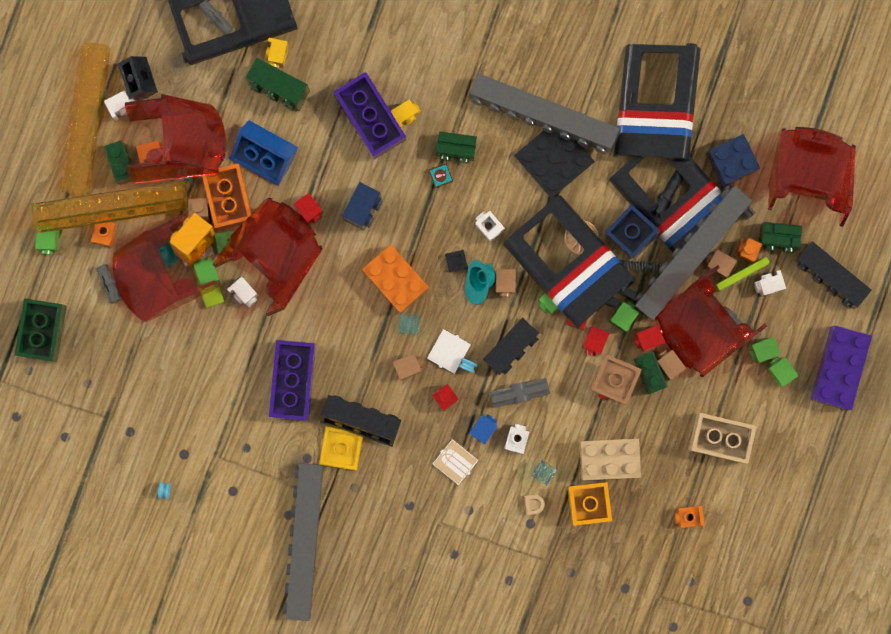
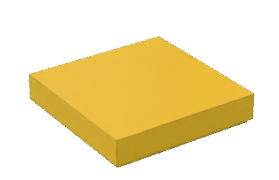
(340, 449)

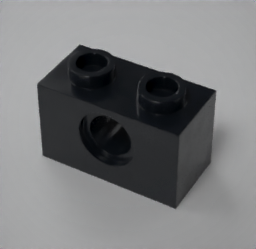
(137, 77)

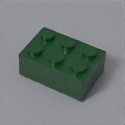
(277, 85)
(40, 330)

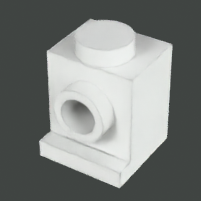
(116, 104)
(496, 229)
(770, 284)
(244, 292)
(517, 446)

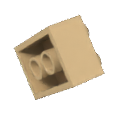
(722, 438)
(610, 459)

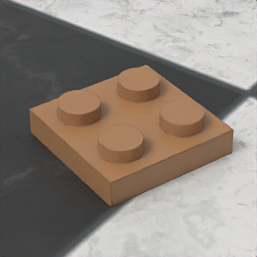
(616, 379)

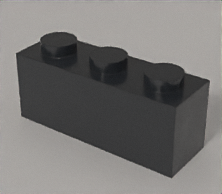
(511, 347)

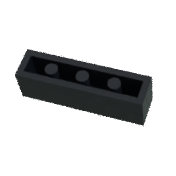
(832, 275)
(360, 420)

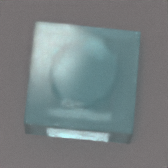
(409, 324)
(544, 472)

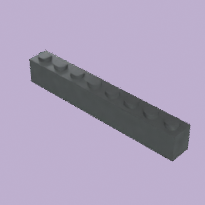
(544, 114)
(693, 252)
(304, 542)

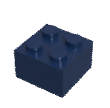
(733, 160)
(362, 206)
(632, 232)

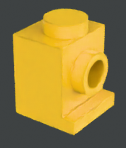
(277, 52)
(406, 113)

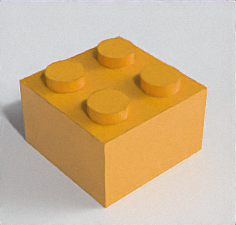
(192, 239)
(589, 503)

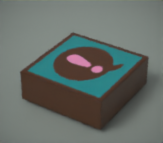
(440, 175)

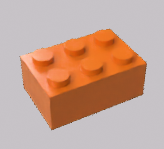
(227, 197)
(395, 279)

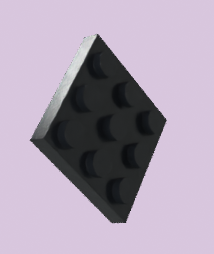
(553, 161)

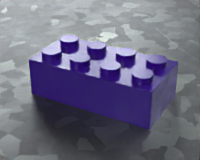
(370, 115)
(841, 368)
(292, 380)

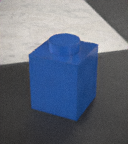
(484, 428)

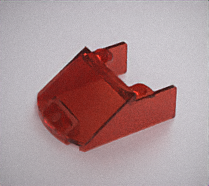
(191, 138)
(814, 166)
(278, 245)
(144, 278)
(701, 328)

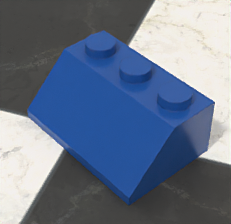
(263, 152)

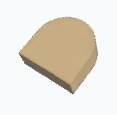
(534, 504)

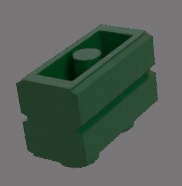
(456, 147)
(118, 161)
(780, 236)
(650, 373)

